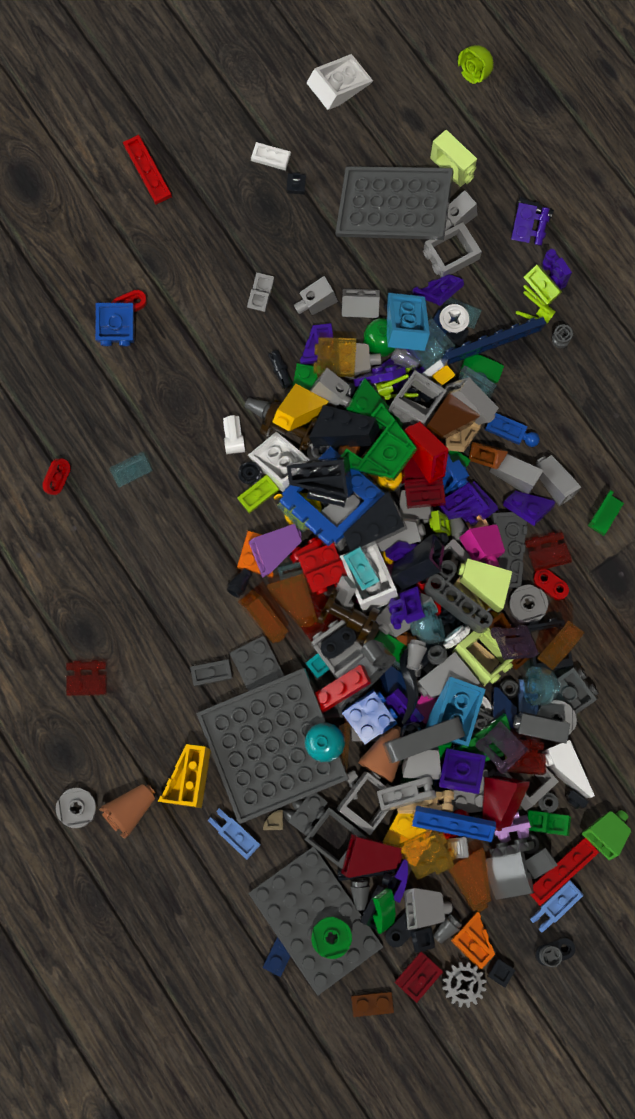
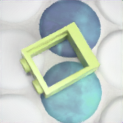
(450, 153)
(471, 662)

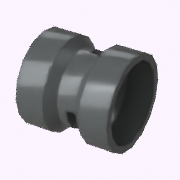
(559, 339)
(553, 958)

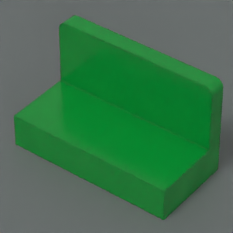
(606, 514)

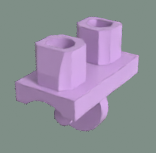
(519, 824)

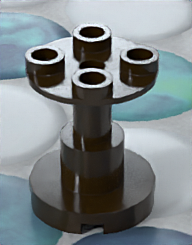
(300, 431)
(355, 620)

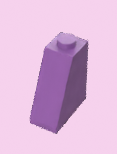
(274, 547)

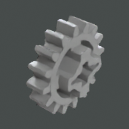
(455, 990)

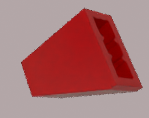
(430, 453)

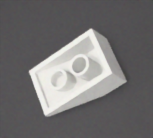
(338, 81)
(274, 456)
(380, 592)
(566, 766)

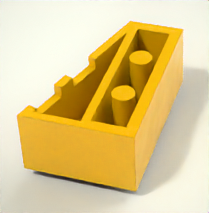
(189, 778)

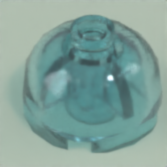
(429, 628)
(541, 686)

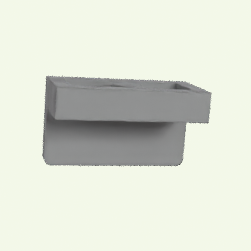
(360, 303)

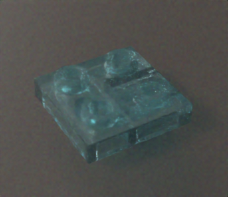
(435, 348)
(480, 379)

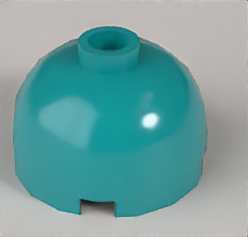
(324, 742)

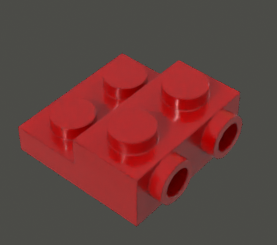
(322, 568)

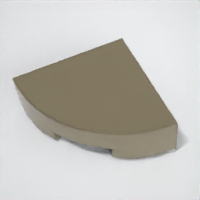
(274, 821)

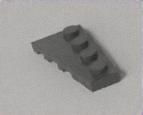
(512, 532)

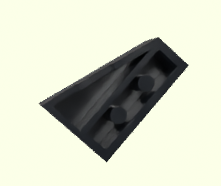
(343, 427)
(324, 475)
(376, 525)

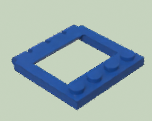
(317, 521)

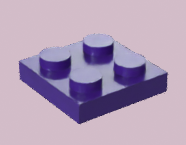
(462, 771)

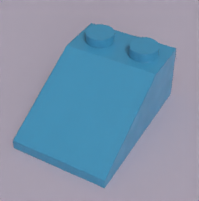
(407, 322)
(456, 700)

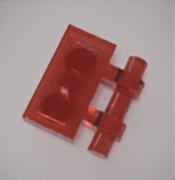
(551, 556)
(86, 684)
(531, 761)

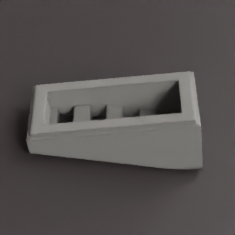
(459, 847)

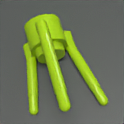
(544, 311)
(385, 387)

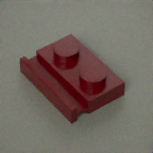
(424, 494)
(418, 976)

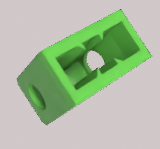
(609, 833)

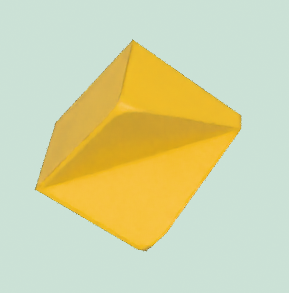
(443, 375)

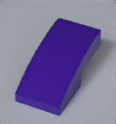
(402, 875)

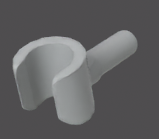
(352, 778)

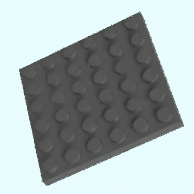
(262, 746)

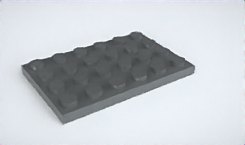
(394, 202)
(296, 902)

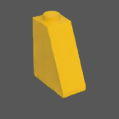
(298, 408)

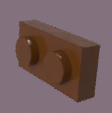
(372, 1004)

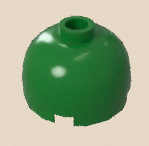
(376, 337)

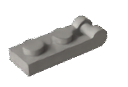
(406, 794)

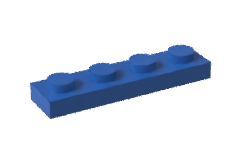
(454, 823)

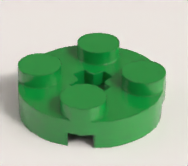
(341, 944)

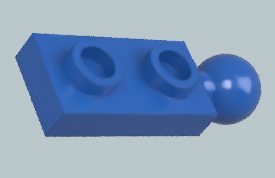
(512, 431)

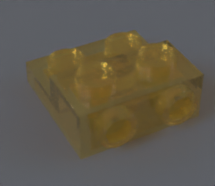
(336, 355)
(428, 853)

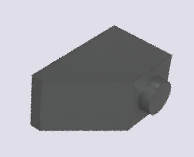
(539, 863)

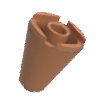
(376, 758)
(128, 809)

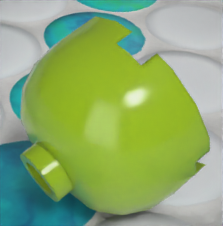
(476, 63)

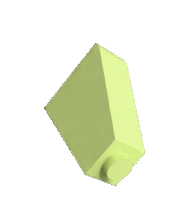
(486, 582)

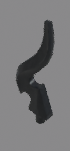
(410, 680)

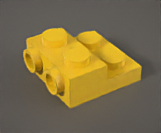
(402, 830)

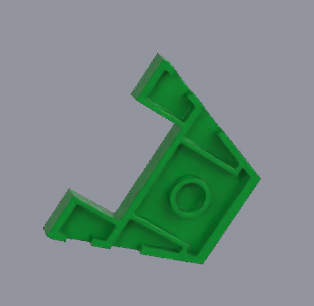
(388, 453)

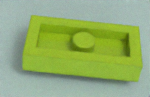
(542, 284)
(258, 494)
(440, 523)

